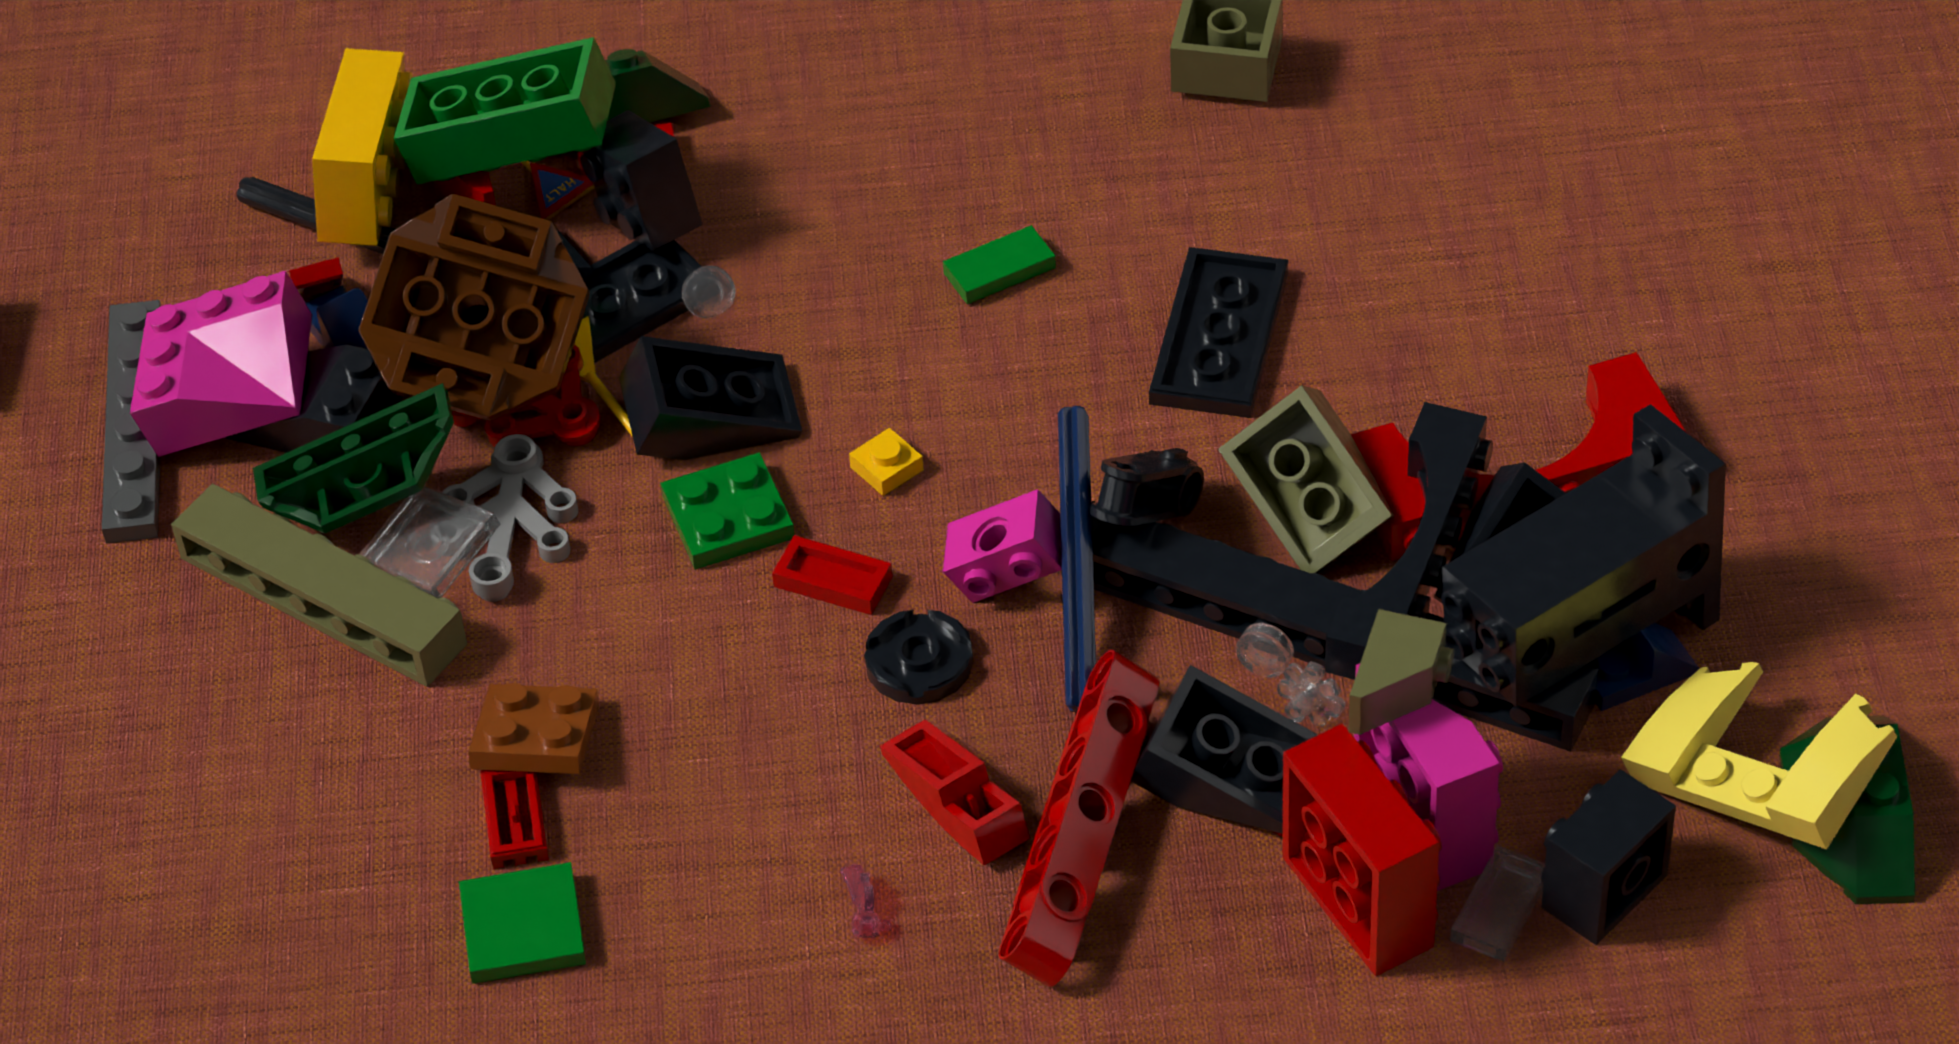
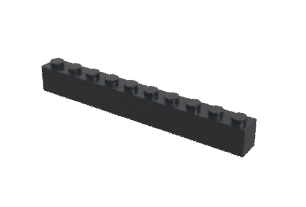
(1233, 589)

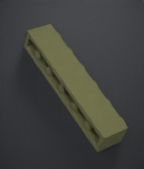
(320, 584)

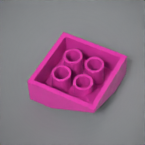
(222, 363)
(1447, 779)

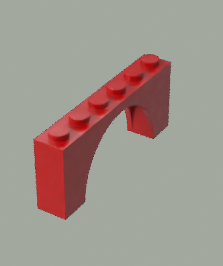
(1613, 395)

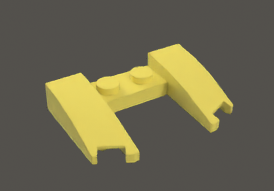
(1808, 802)

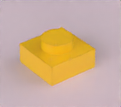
(886, 461)

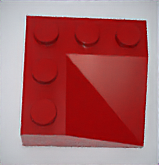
(1360, 848)

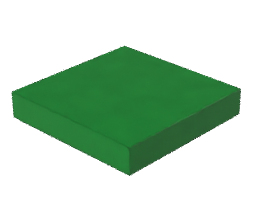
(521, 923)

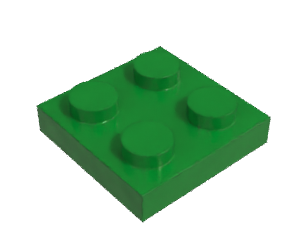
(727, 510)

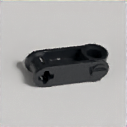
(1148, 487)

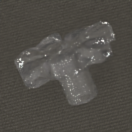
(1310, 694)

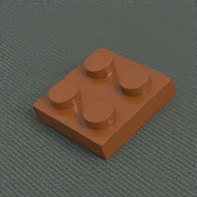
(534, 728)

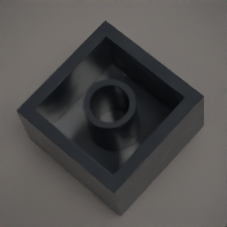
(641, 182)
(1607, 855)

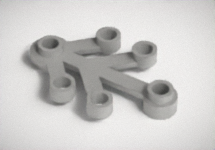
(513, 463)

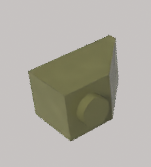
(1398, 669)

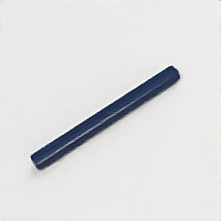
(1076, 552)

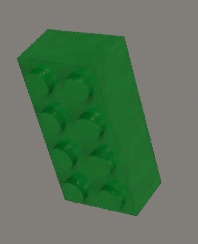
(505, 111)

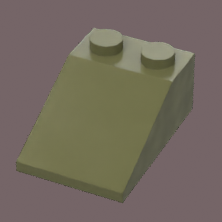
(1308, 479)

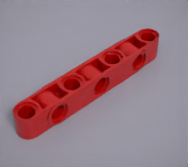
(1079, 819)

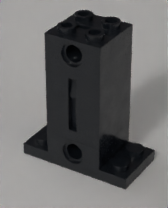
(1593, 565)

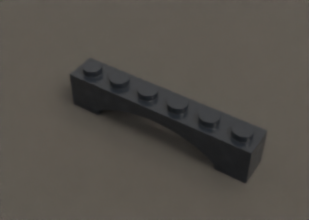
(1445, 457)

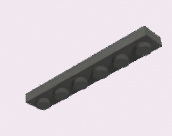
(130, 462)

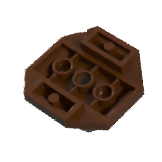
(465, 258)

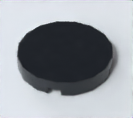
(918, 656)

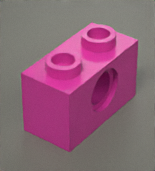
(1003, 546)

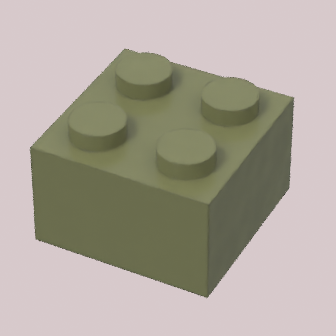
(1226, 48)

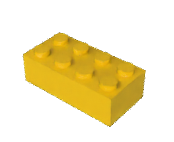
(356, 151)

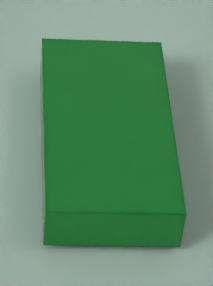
(999, 264)

